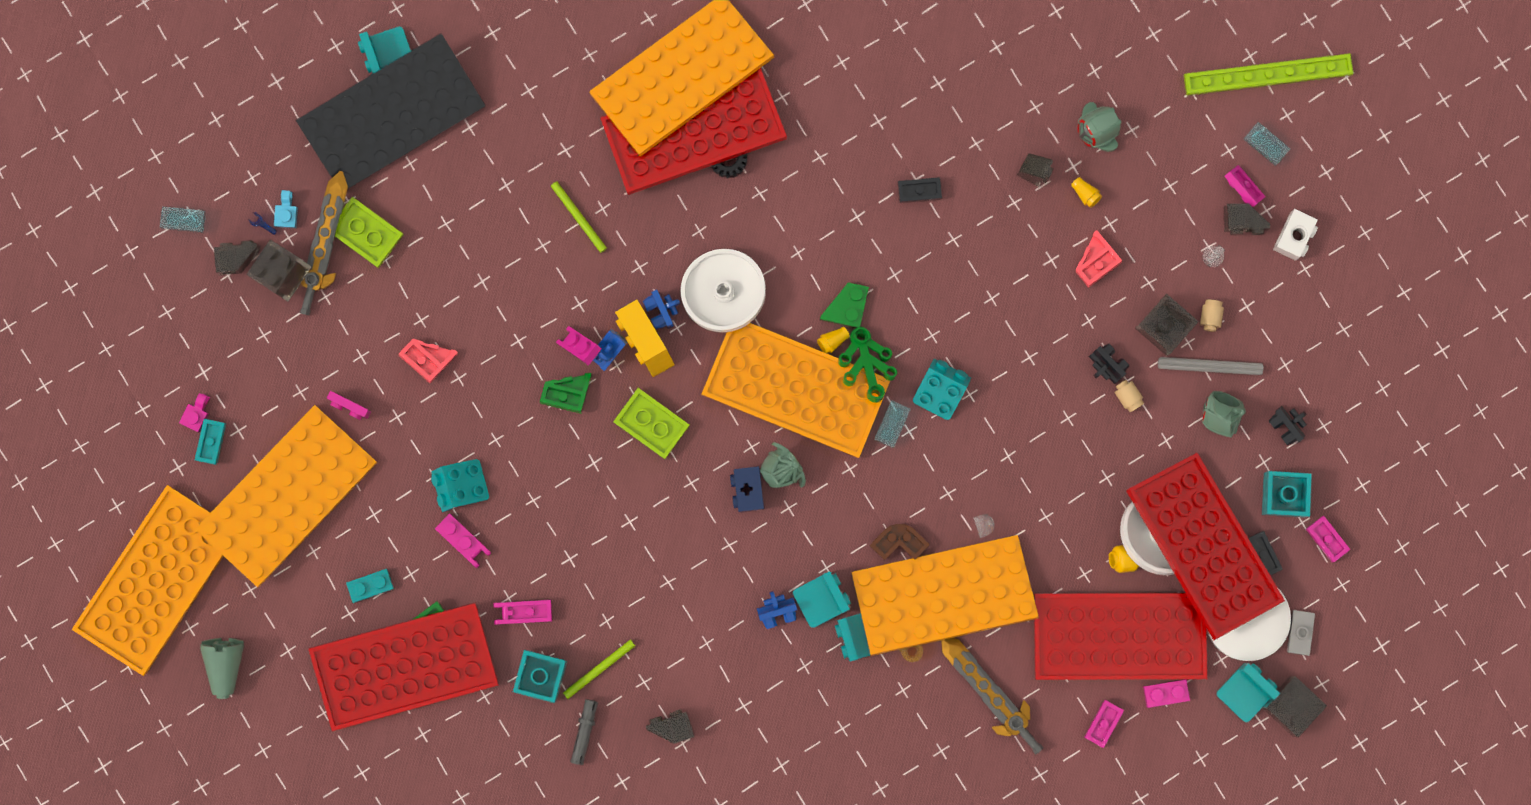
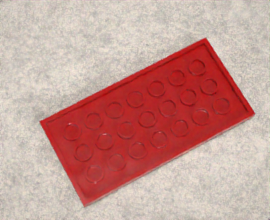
(724, 130)
(1205, 546)
(1118, 637)
(403, 666)

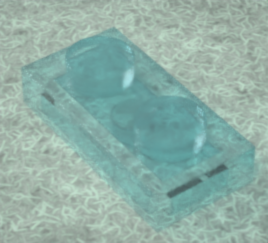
(1266, 143)
(182, 219)
(892, 424)

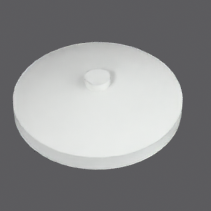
(723, 290)
(1141, 544)
(1258, 636)

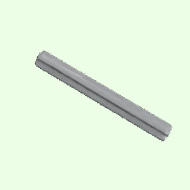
(1210, 366)

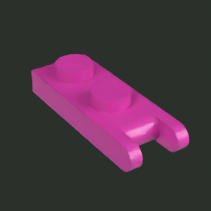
(579, 346)
(461, 539)
(524, 612)

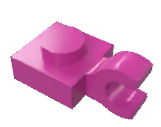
(195, 415)

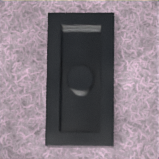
(919, 190)
(1265, 552)

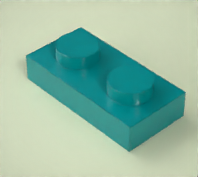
(210, 441)
(370, 585)

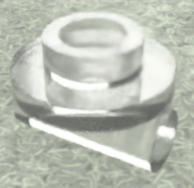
(1213, 256)
(984, 525)

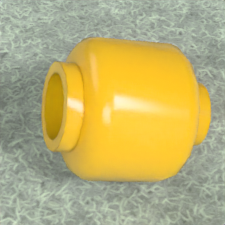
(1121, 561)

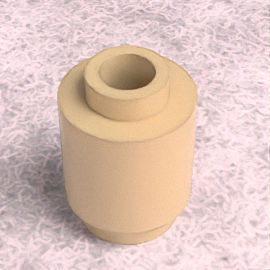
(1212, 315)
(1129, 395)

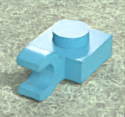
(286, 214)

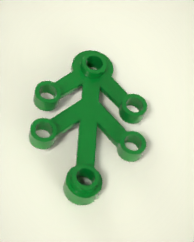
(868, 362)

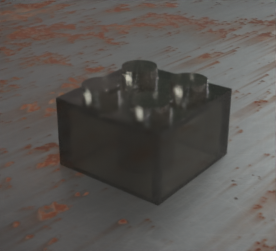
(279, 270)
(1166, 324)
(1294, 706)

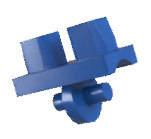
(655, 301)
(611, 347)
(777, 606)

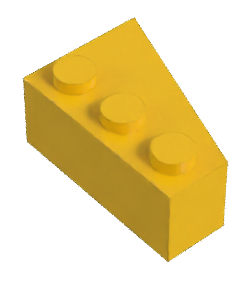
(644, 338)

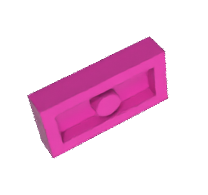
(1244, 186)
(355, 410)
(1327, 539)
(1166, 693)
(1103, 723)

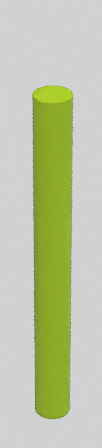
(578, 217)
(599, 669)

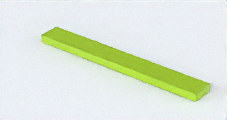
(1268, 74)

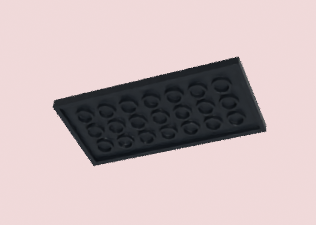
(391, 111)

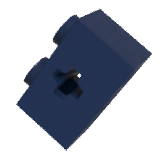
(754, 500)

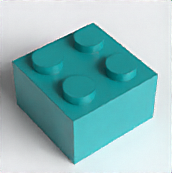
(1286, 494)
(540, 676)

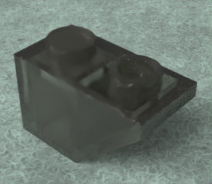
(1036, 169)
(1243, 218)
(234, 258)
(674, 729)

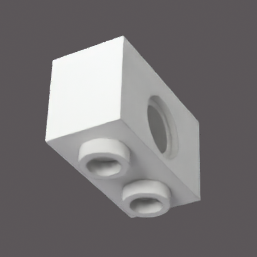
(1287, 244)

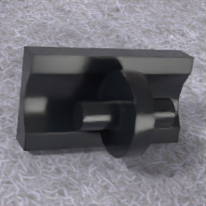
(1106, 365)
(1294, 432)

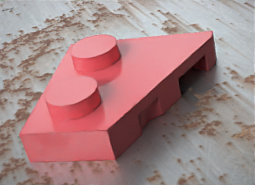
(1097, 260)
(427, 358)

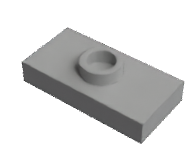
(1301, 632)

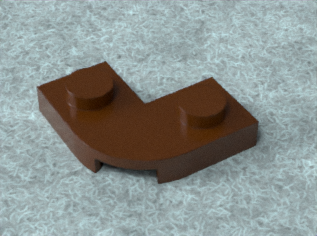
(896, 536)

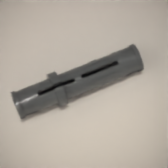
(584, 731)

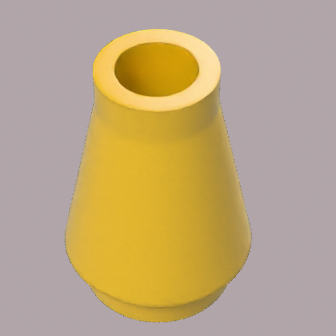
(1087, 193)
(830, 341)

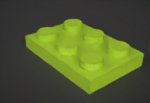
(366, 232)
(651, 423)

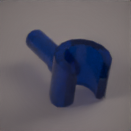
(261, 223)

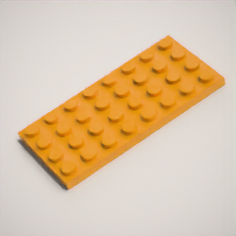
(681, 75)
(793, 388)
(286, 496)
(151, 583)
(944, 595)

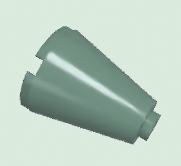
(222, 664)

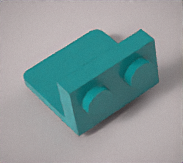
(383, 47)
(941, 389)
(459, 484)
(821, 599)
(853, 636)
(1247, 691)

